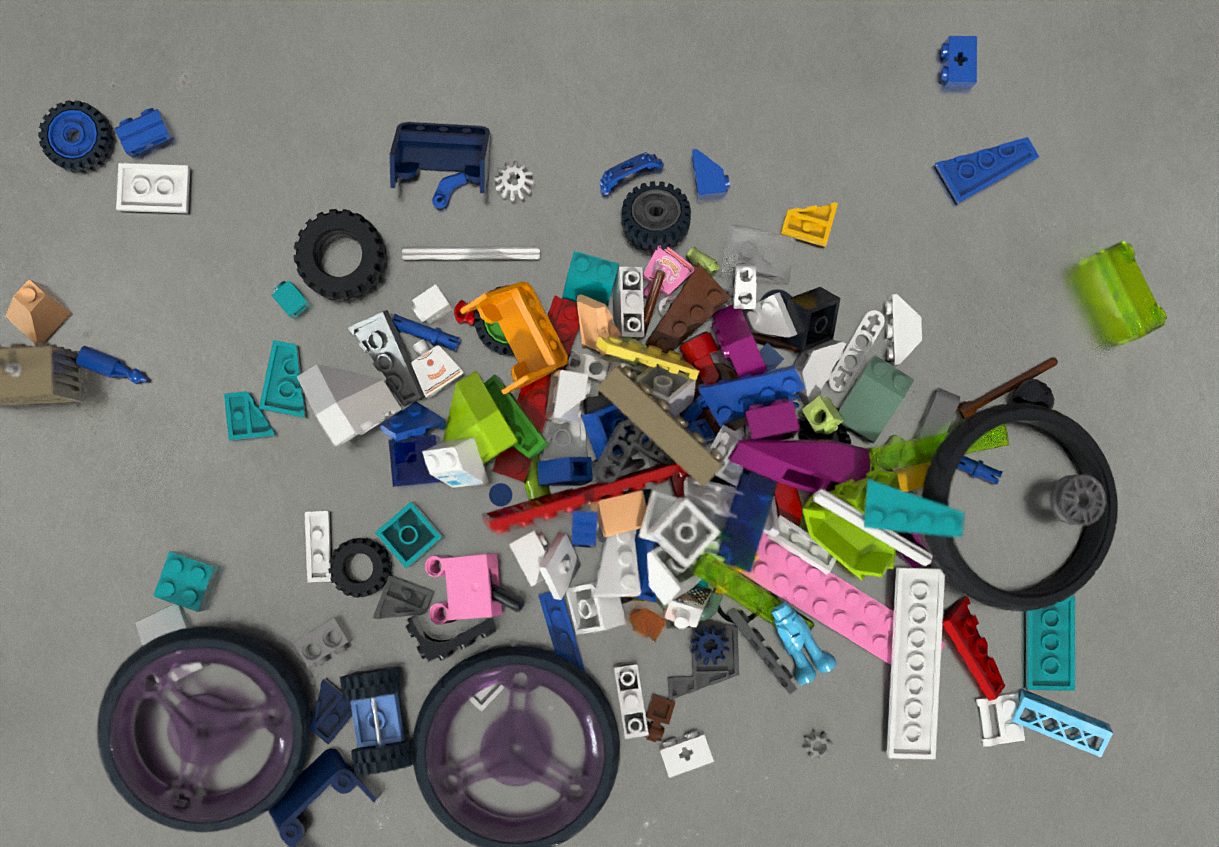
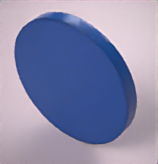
(500, 494)

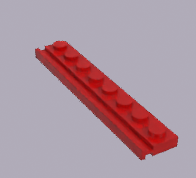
(534, 397)

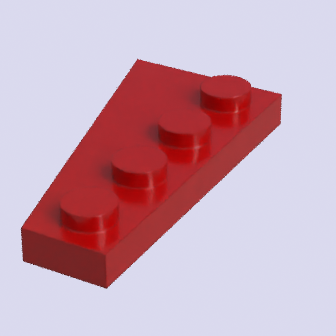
(973, 648)

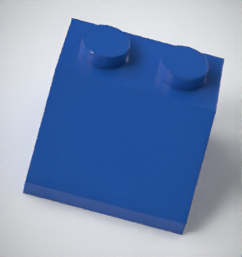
(600, 426)

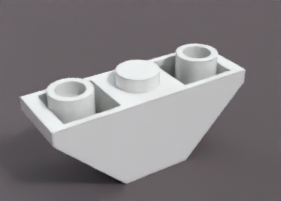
(628, 302)
(903, 330)
(816, 367)
(631, 701)

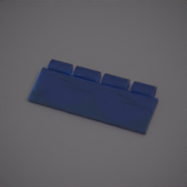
(748, 527)

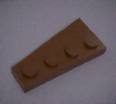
(692, 307)

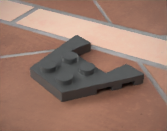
(707, 674)

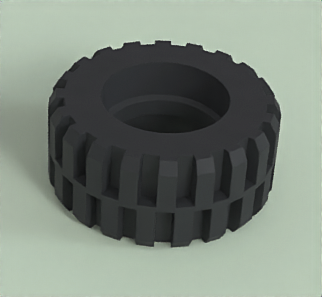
(318, 233)

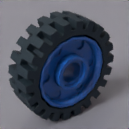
(60, 126)

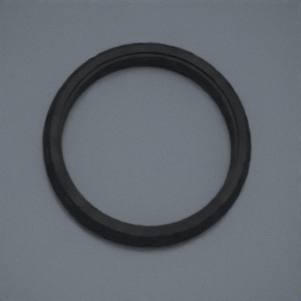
(1096, 537)

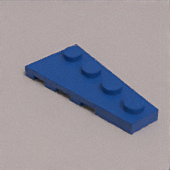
(976, 171)

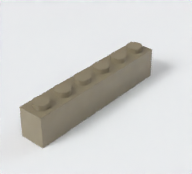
(661, 425)

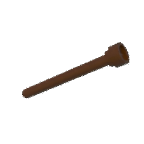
(969, 408)

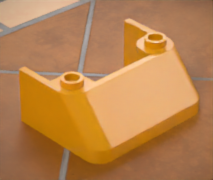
(526, 330)

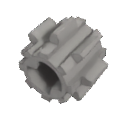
(823, 739)

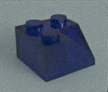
(408, 462)

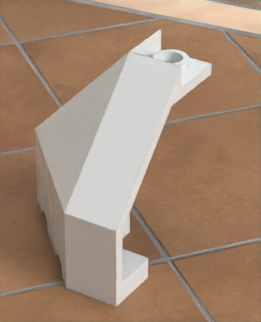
(347, 401)

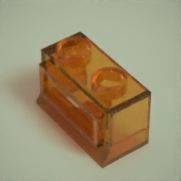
(646, 622)

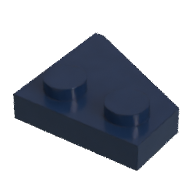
(330, 712)

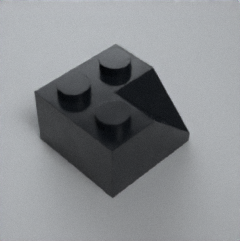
(813, 317)

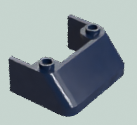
(440, 148)
(328, 769)

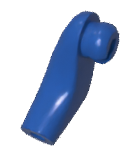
(445, 188)

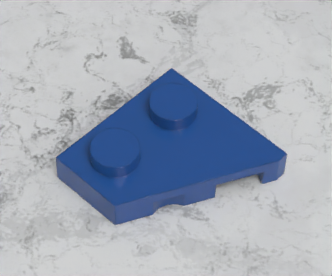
(412, 422)

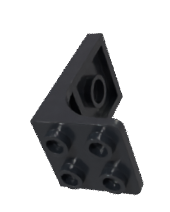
(433, 648)

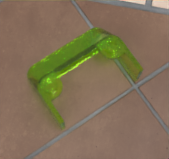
(1128, 290)

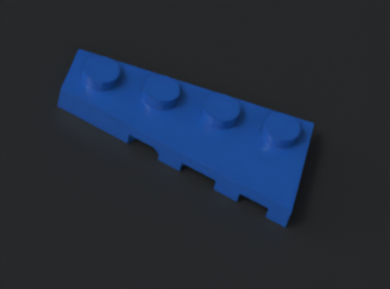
(733, 398)

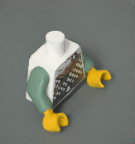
(692, 606)

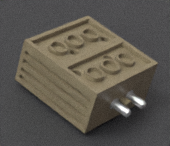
(38, 374)

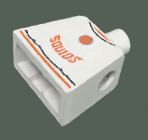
(434, 368)

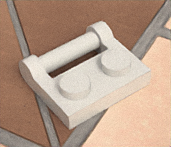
(1005, 709)

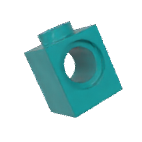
(290, 298)

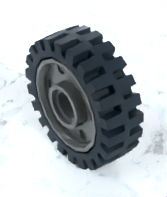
(652, 230)

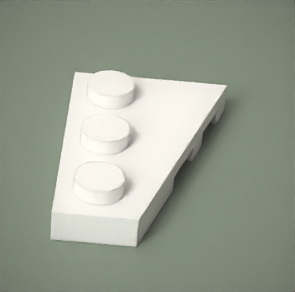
(618, 568)

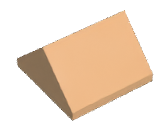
(620, 512)

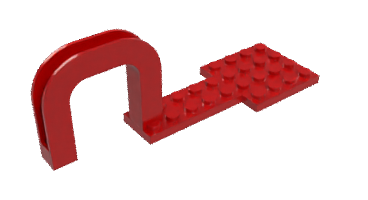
(786, 498)

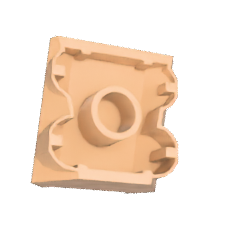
(595, 322)

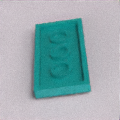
(1051, 647)

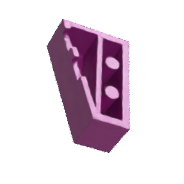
(738, 341)

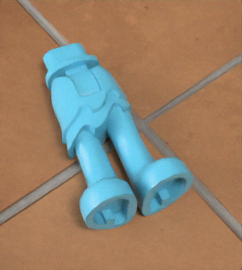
(795, 633)

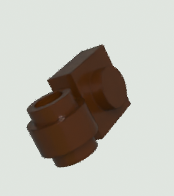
(660, 712)

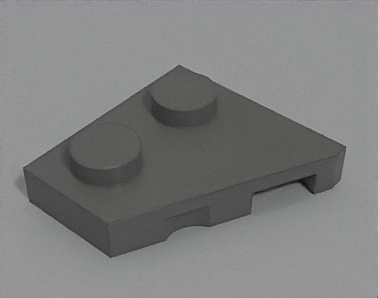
(402, 599)

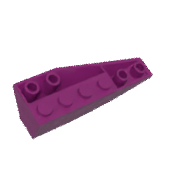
(803, 463)

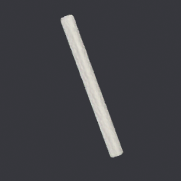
(469, 252)
(887, 536)

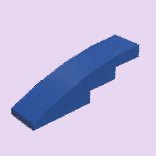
(584, 529)

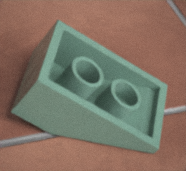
(874, 398)

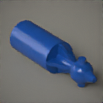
(107, 365)

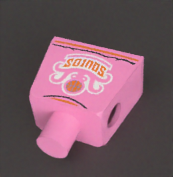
(674, 266)

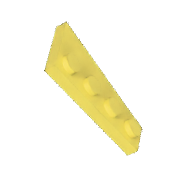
(650, 356)

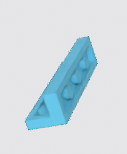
(1066, 715)

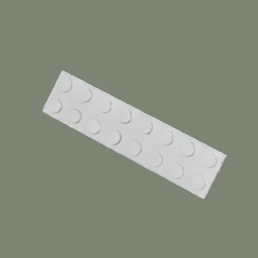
(915, 663)

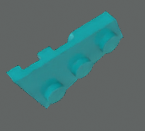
(281, 386)

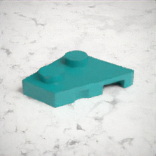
(245, 417)

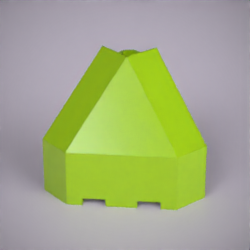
(477, 416)
(845, 541)

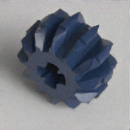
(713, 651)

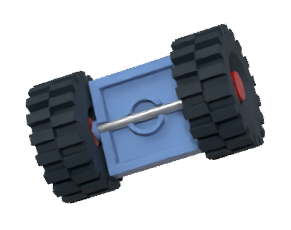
(377, 721)

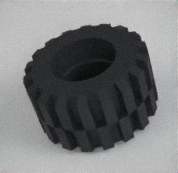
(339, 567)

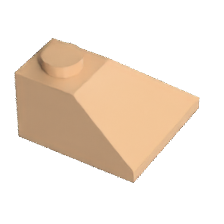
(36, 312)

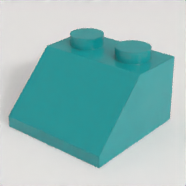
(590, 278)

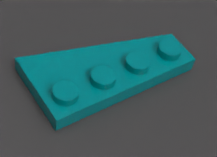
(901, 511)

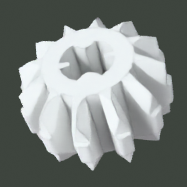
(523, 180)

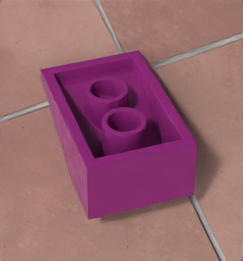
(771, 422)

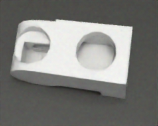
(745, 286)
(587, 364)

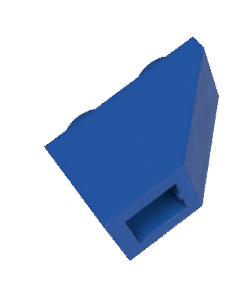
(565, 471)

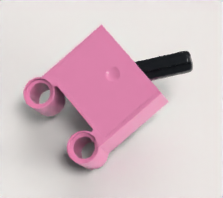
(471, 588)

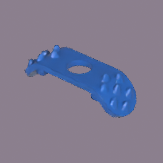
(616, 173)

